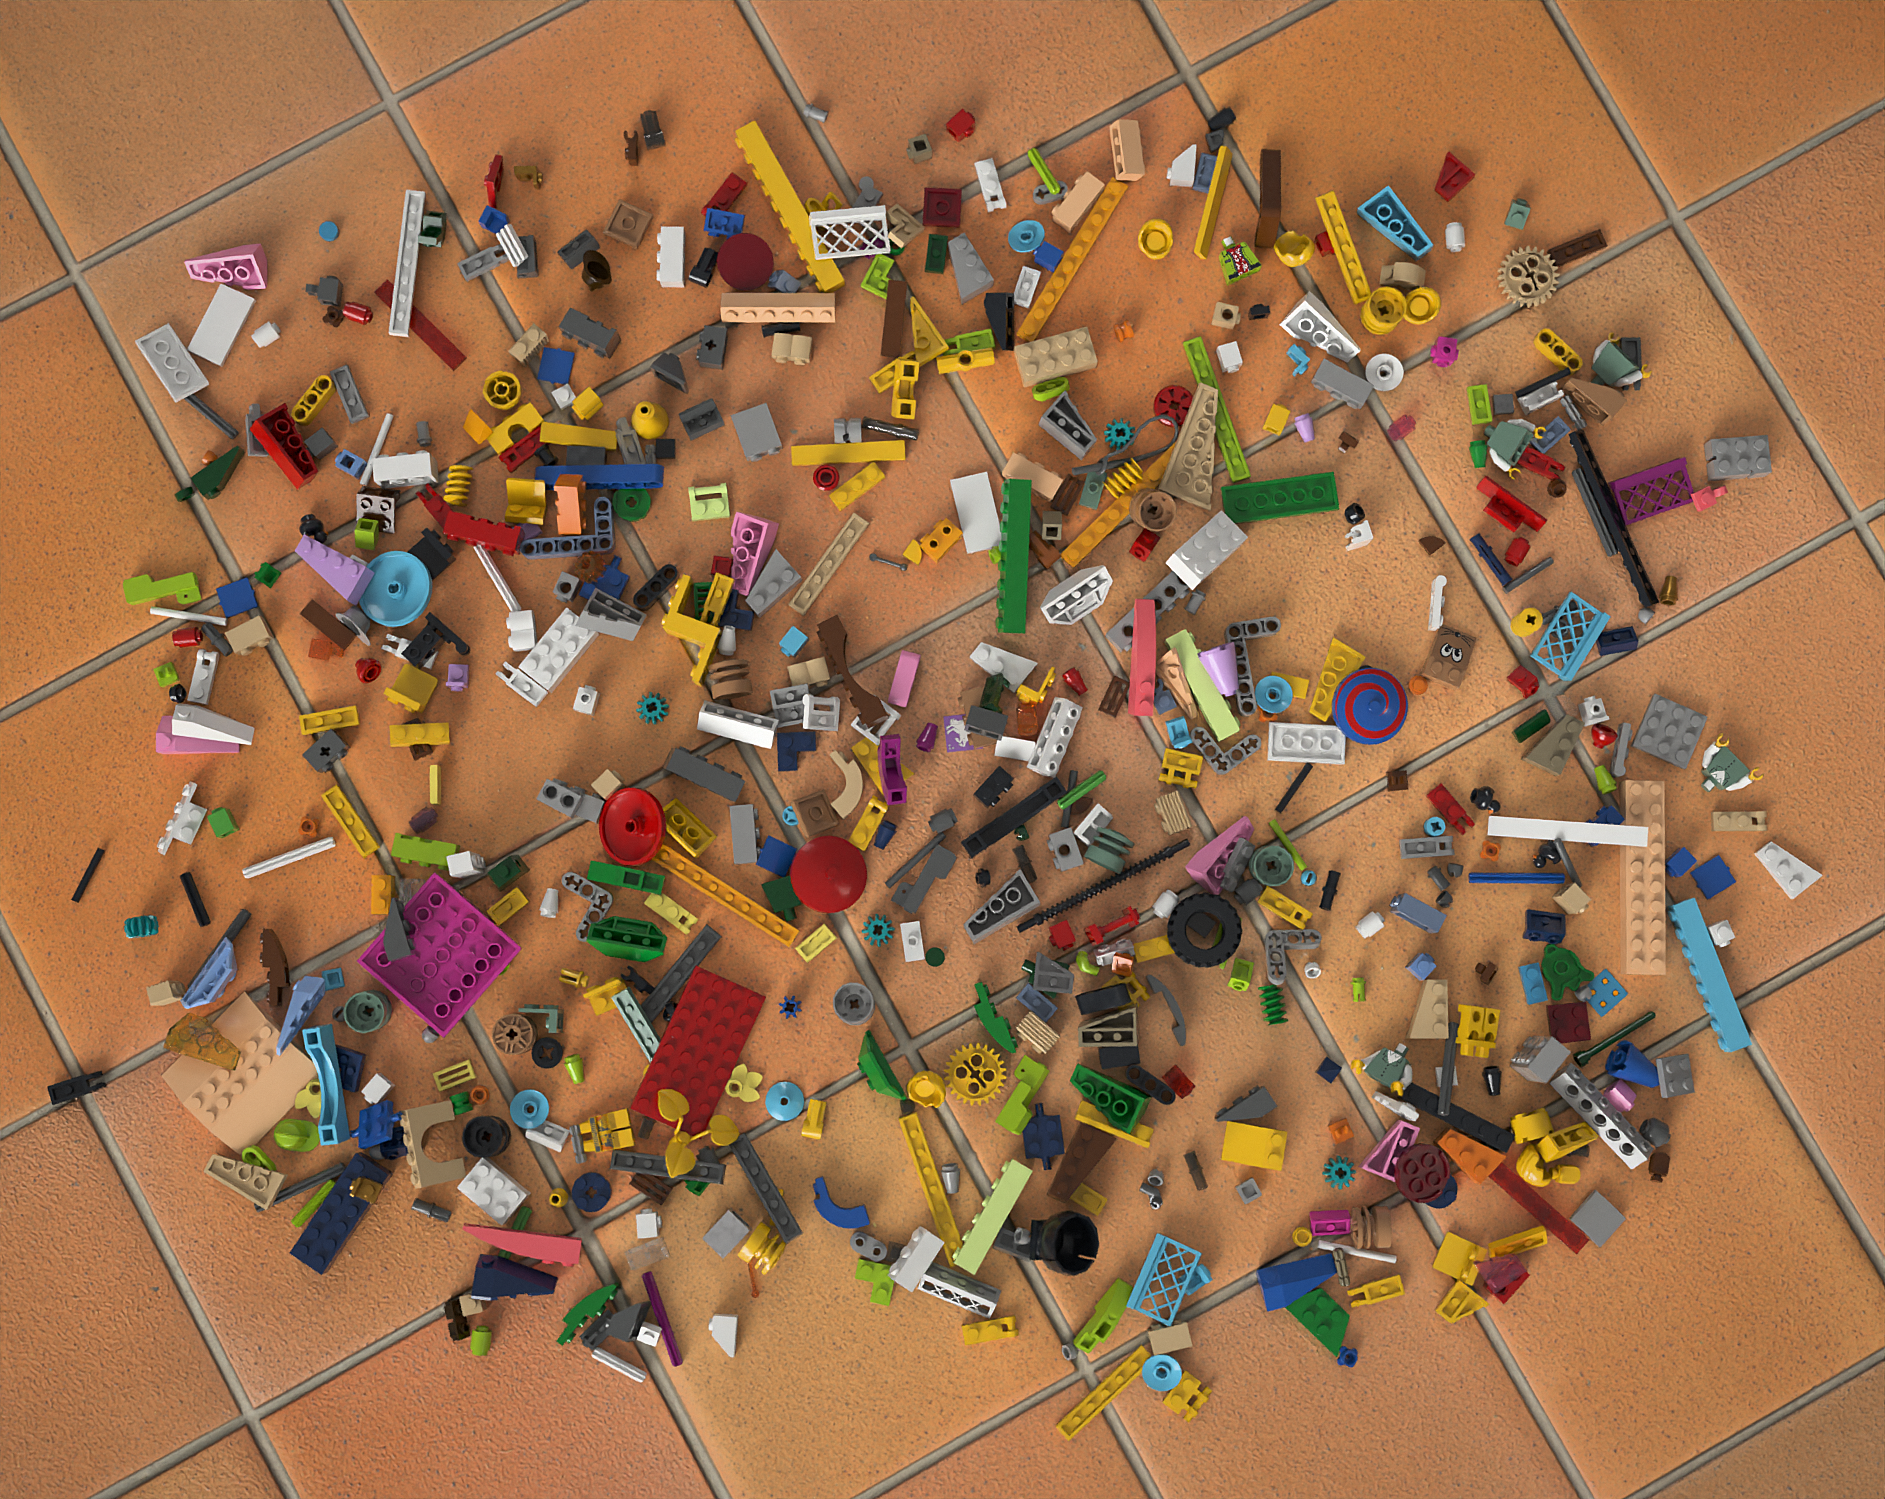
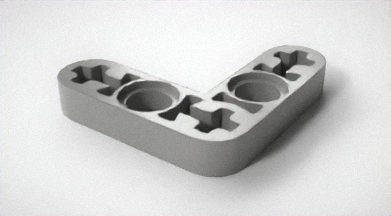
(1225, 757)
(594, 898)
(1283, 944)

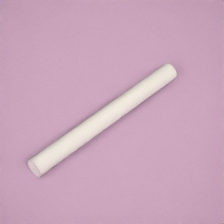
(377, 448)
(188, 616)
(1358, 1252)

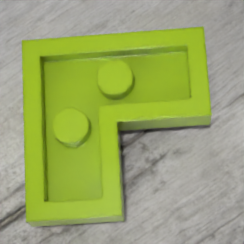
(876, 277)
(876, 1273)

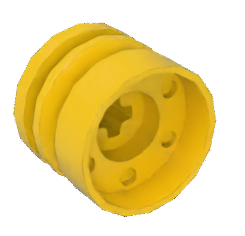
(1393, 309)
(762, 1248)

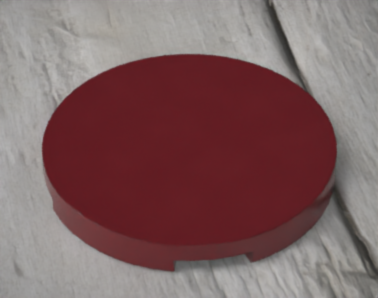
(745, 261)
(1422, 1173)

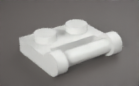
(821, 719)
(863, 729)

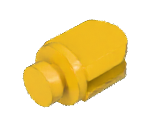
(581, 980)
(1565, 1174)

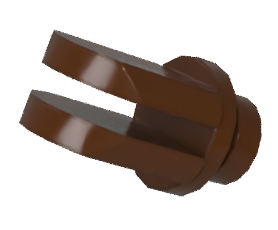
(1659, 1166)

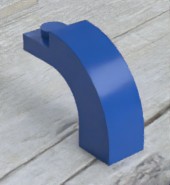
(836, 1215)

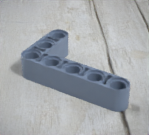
(577, 541)

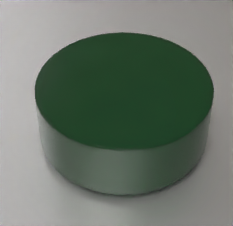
(184, 494)
(935, 957)

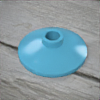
(1026, 236)
(1279, 688)
(794, 1097)
(519, 1108)
(1159, 1379)

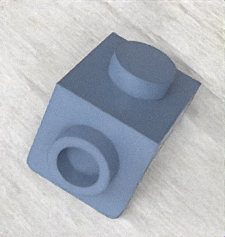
(783, 282)

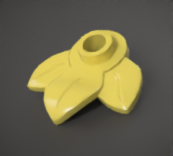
(747, 1083)
(310, 1099)

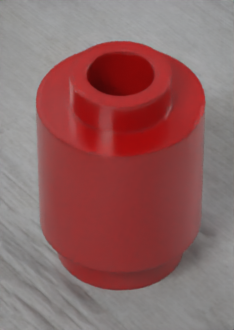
(358, 312)
(1517, 551)
(187, 637)

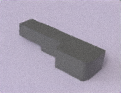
(937, 866)

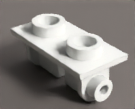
(1105, 953)

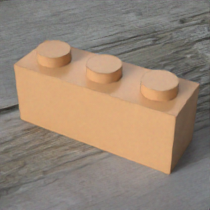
(1127, 150)
(1077, 201)
(1043, 482)

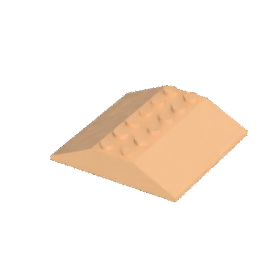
(262, 1089)

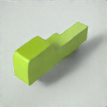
(145, 588)
(1015, 1112)

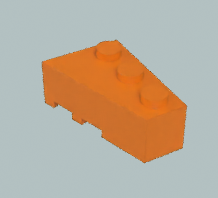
(571, 504)
(1470, 1156)

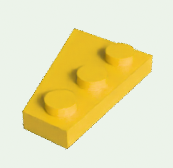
(867, 754)

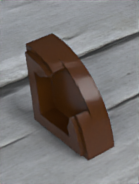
(1431, 544)
(1081, 805)

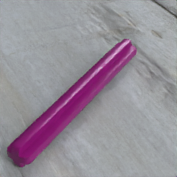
(662, 1319)

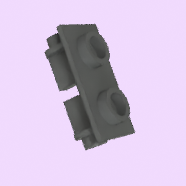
(596, 1332)

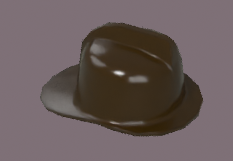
(596, 270)

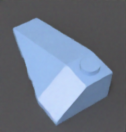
(304, 1000)

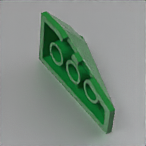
(1115, 1099)

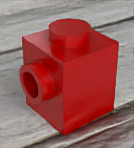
(961, 125)
(1324, 244)
(1061, 935)

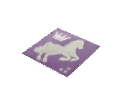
(955, 734)

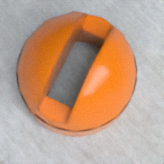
(209, 457)

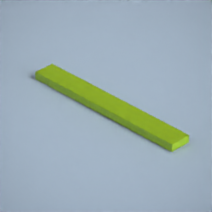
(1225, 431)

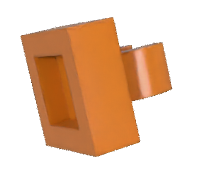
(1122, 964)
(1340, 1131)

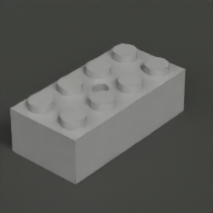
(1539, 1058)

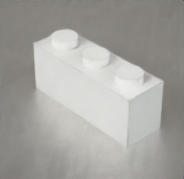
(671, 257)
(465, 864)
(915, 1258)

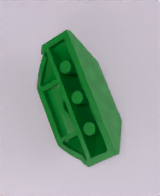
(627, 939)
(878, 1070)

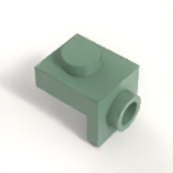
(1517, 213)

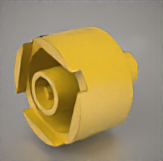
(1531, 1127)

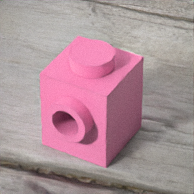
(1620, 1096)

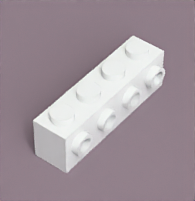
(737, 724)
(1054, 737)

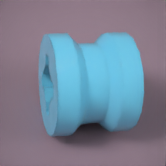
(789, 814)
(1431, 829)

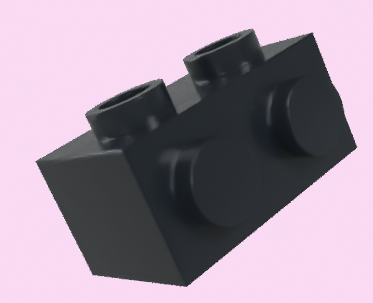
(993, 787)

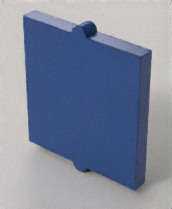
(555, 366)
(237, 597)
(776, 856)
(1712, 877)

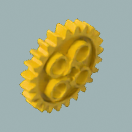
(989, 1062)

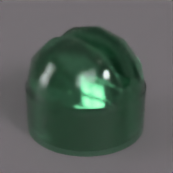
(1023, 833)

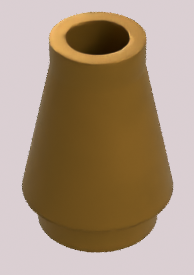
(1669, 591)

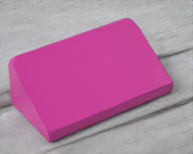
(1329, 1222)

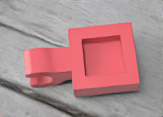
(1706, 497)

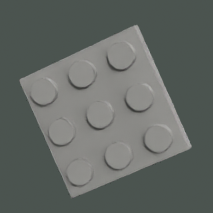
(1669, 731)

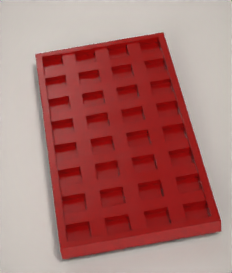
(699, 1048)

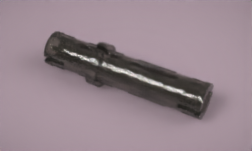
(890, 428)

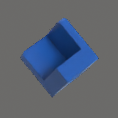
(493, 220)

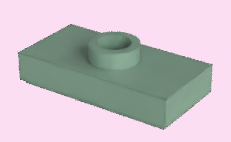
(1092, 490)

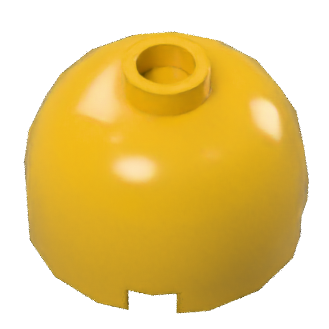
(502, 390)

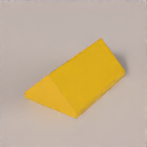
(687, 828)

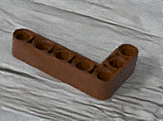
(1269, 198)

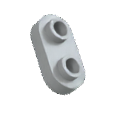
(868, 1246)

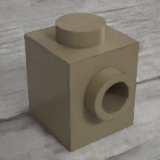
(919, 149)
(1051, 525)

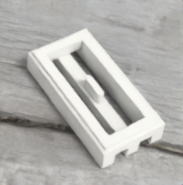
(510, 245)

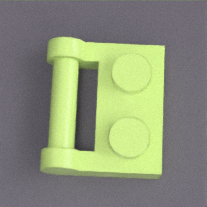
(709, 508)

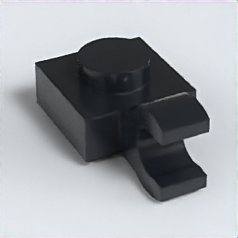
(640, 983)

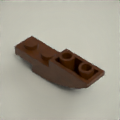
(275, 959)

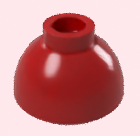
(826, 477)
(367, 669)
(1602, 735)

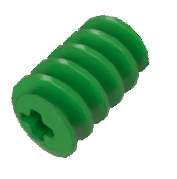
(1273, 1005)

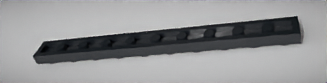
(1614, 519)

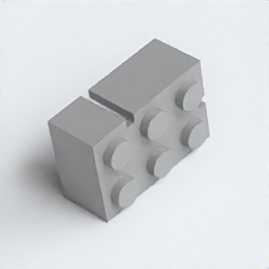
(1737, 458)

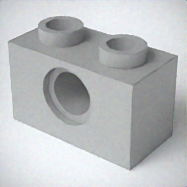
(1067, 838)

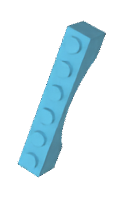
(333, 1118)

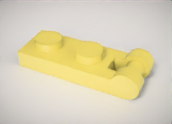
(671, 911)

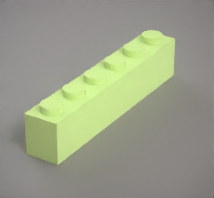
(1209, 700)
(992, 1216)

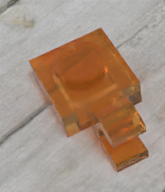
(323, 650)

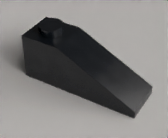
(1001, 317)

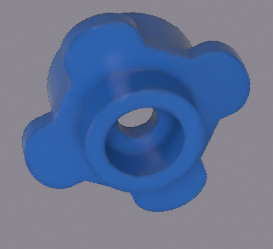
(1351, 1360)

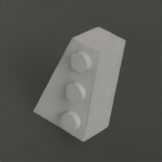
(969, 270)
(610, 616)

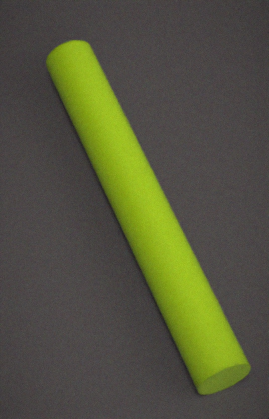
(1287, 844)

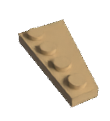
(249, 1180)

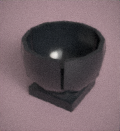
(1062, 1240)

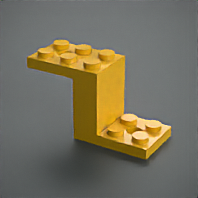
(691, 629)

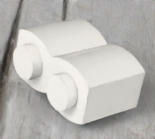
(523, 630)

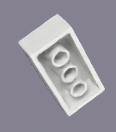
(1206, 550)
(558, 651)

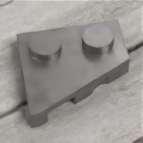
(1051, 976)

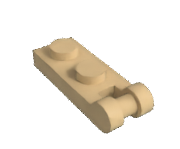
(1738, 821)

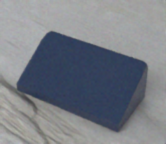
(1617, 641)

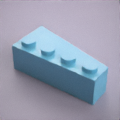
(1394, 221)

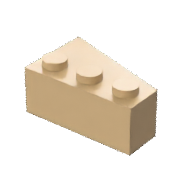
(1431, 1012)

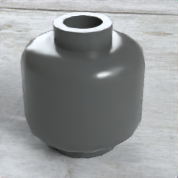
(1655, 1132)

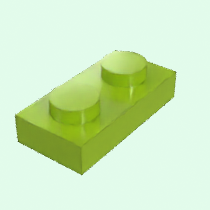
(1479, 404)

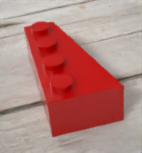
(284, 444)
(483, 533)

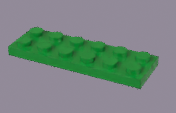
(1280, 498)

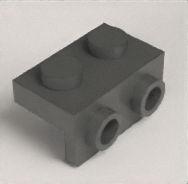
(701, 419)

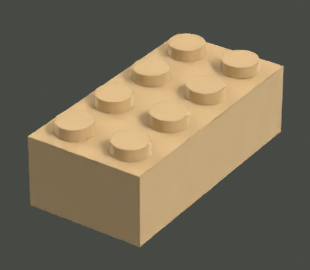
(1055, 356)

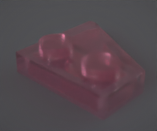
(1500, 1271)

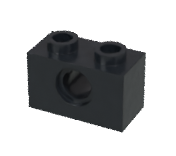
(423, 647)

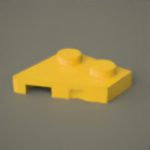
(1460, 1302)

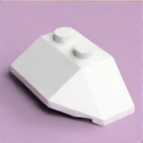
(1077, 595)

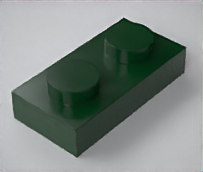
(936, 254)

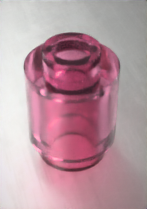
(1401, 427)

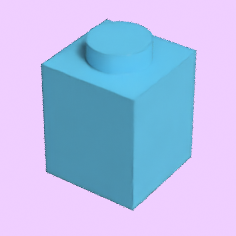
(793, 642)

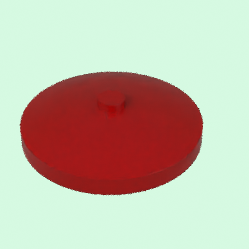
(632, 826)
(828, 874)

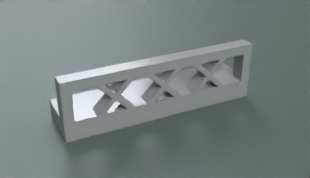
(960, 1286)

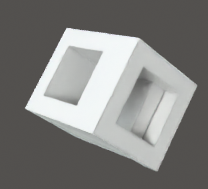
(1590, 715)

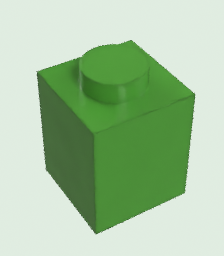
(222, 822)

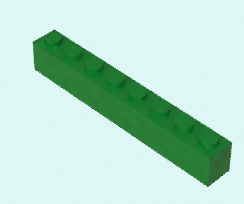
(1014, 556)

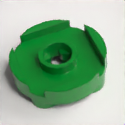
(638, 511)

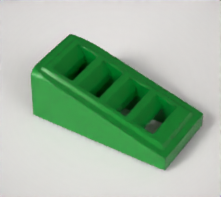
(701, 585)

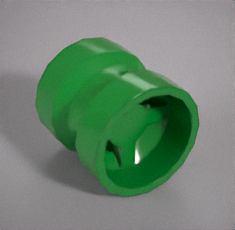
(461, 1103)

